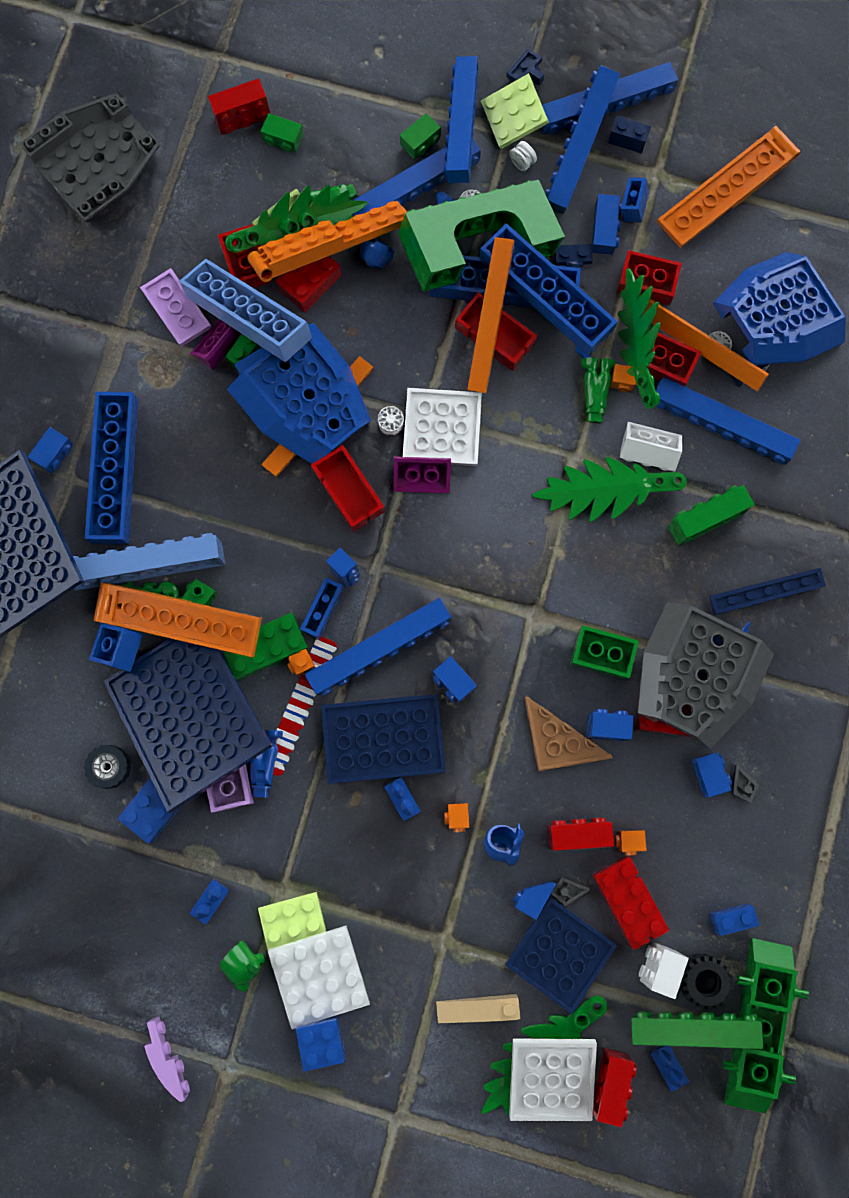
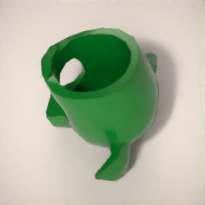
(241, 966)

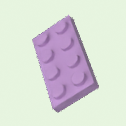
(174, 308)

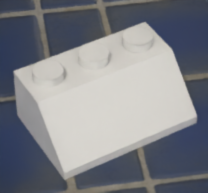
(651, 447)

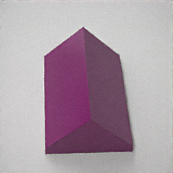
(215, 344)
(422, 474)

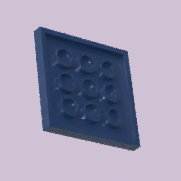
(560, 955)

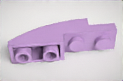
(166, 1068)

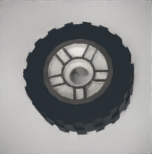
(96, 764)

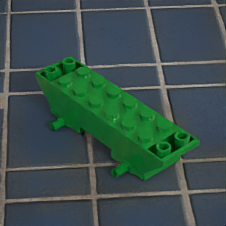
(769, 993)

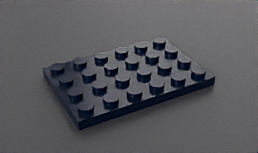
(382, 738)

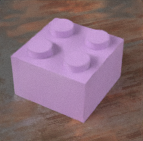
(231, 791)

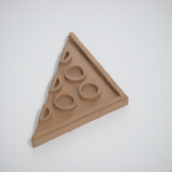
(557, 742)

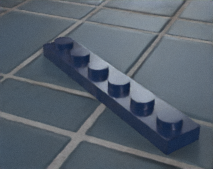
(767, 591)

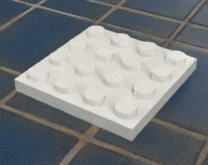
(442, 425)
(319, 977)
(552, 1079)

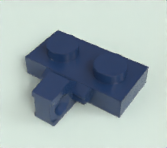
(527, 64)
(574, 255)

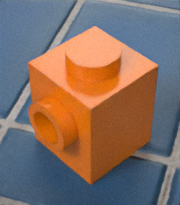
(621, 379)
(301, 663)
(457, 817)
(631, 841)

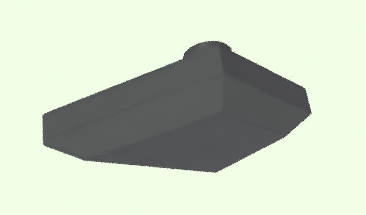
(743, 785)
(568, 891)

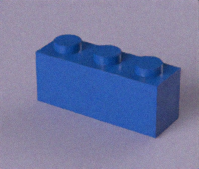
(606, 224)
(343, 568)
(322, 608)

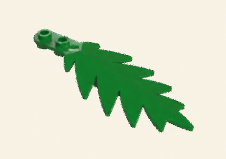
(285, 222)
(637, 338)
(604, 487)
(564, 1028)

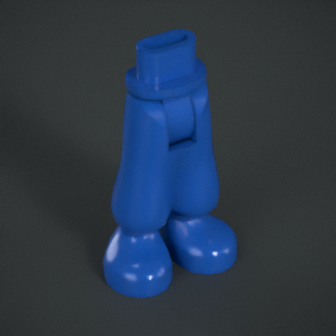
(263, 766)

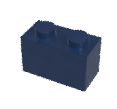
(629, 134)

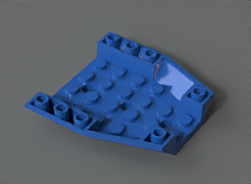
(789, 334)
(281, 411)

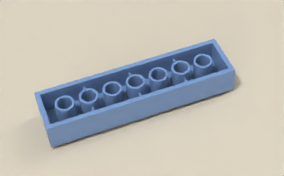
(246, 310)
(150, 561)

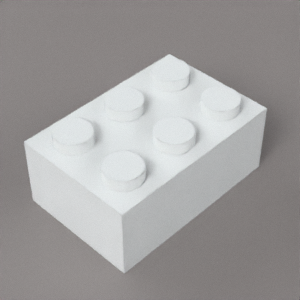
(663, 969)

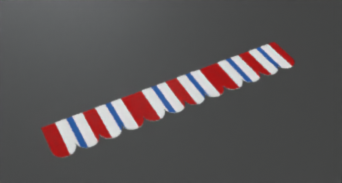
(298, 703)

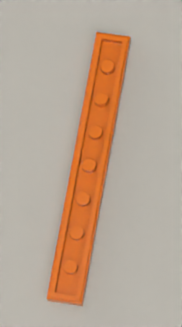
(490, 314)
(709, 348)
(282, 456)

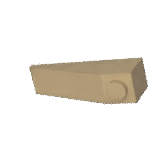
(479, 1009)

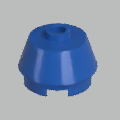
(376, 253)

